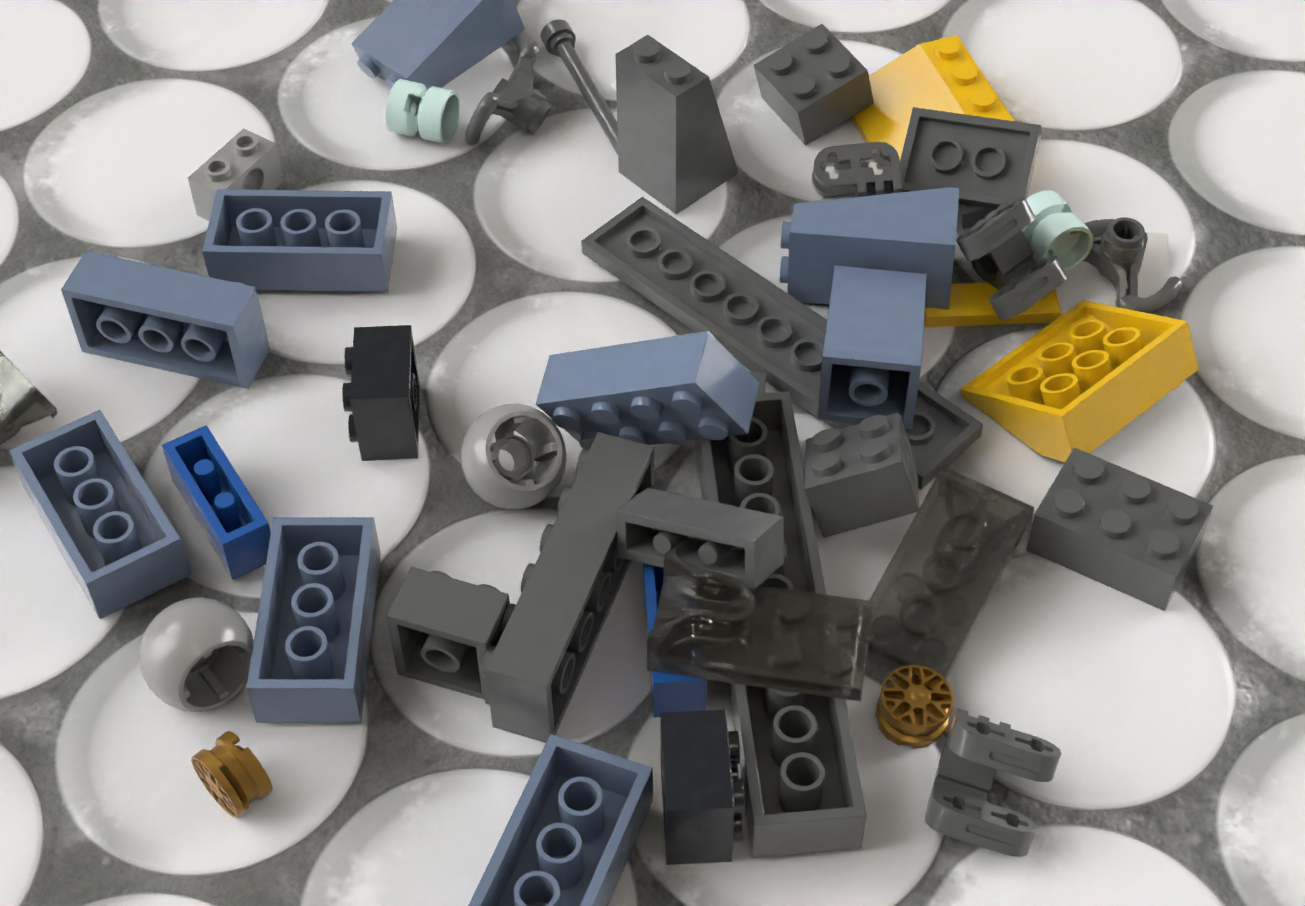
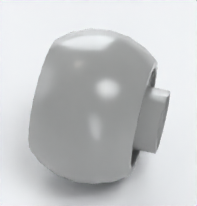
(543, 445)
(196, 654)

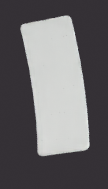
(1154, 266)

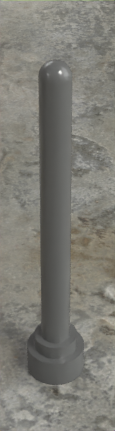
(560, 41)

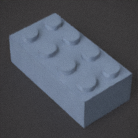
(302, 239)
(167, 319)
(650, 391)
(101, 513)
(315, 620)
(569, 830)

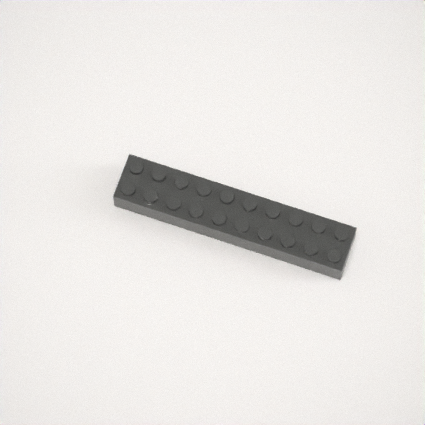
(793, 745)

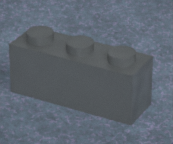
(703, 533)

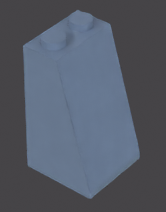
(434, 39)
(873, 232)
(872, 345)

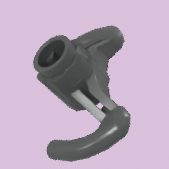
(512, 99)
(1119, 259)

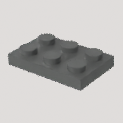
(977, 154)

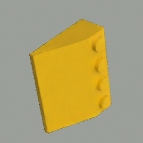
(931, 77)
(1084, 377)

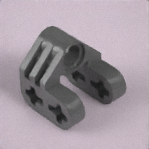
(853, 172)
(1006, 259)
(965, 776)

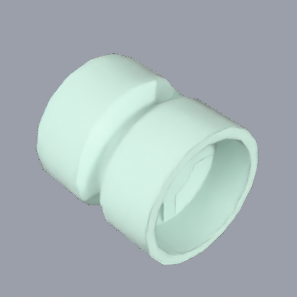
(428, 112)
(1057, 230)

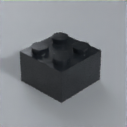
(383, 393)
(700, 787)

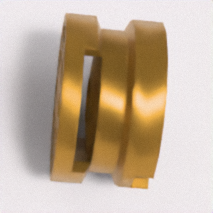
(914, 708)
(231, 774)

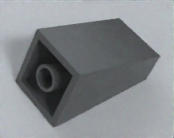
(669, 126)

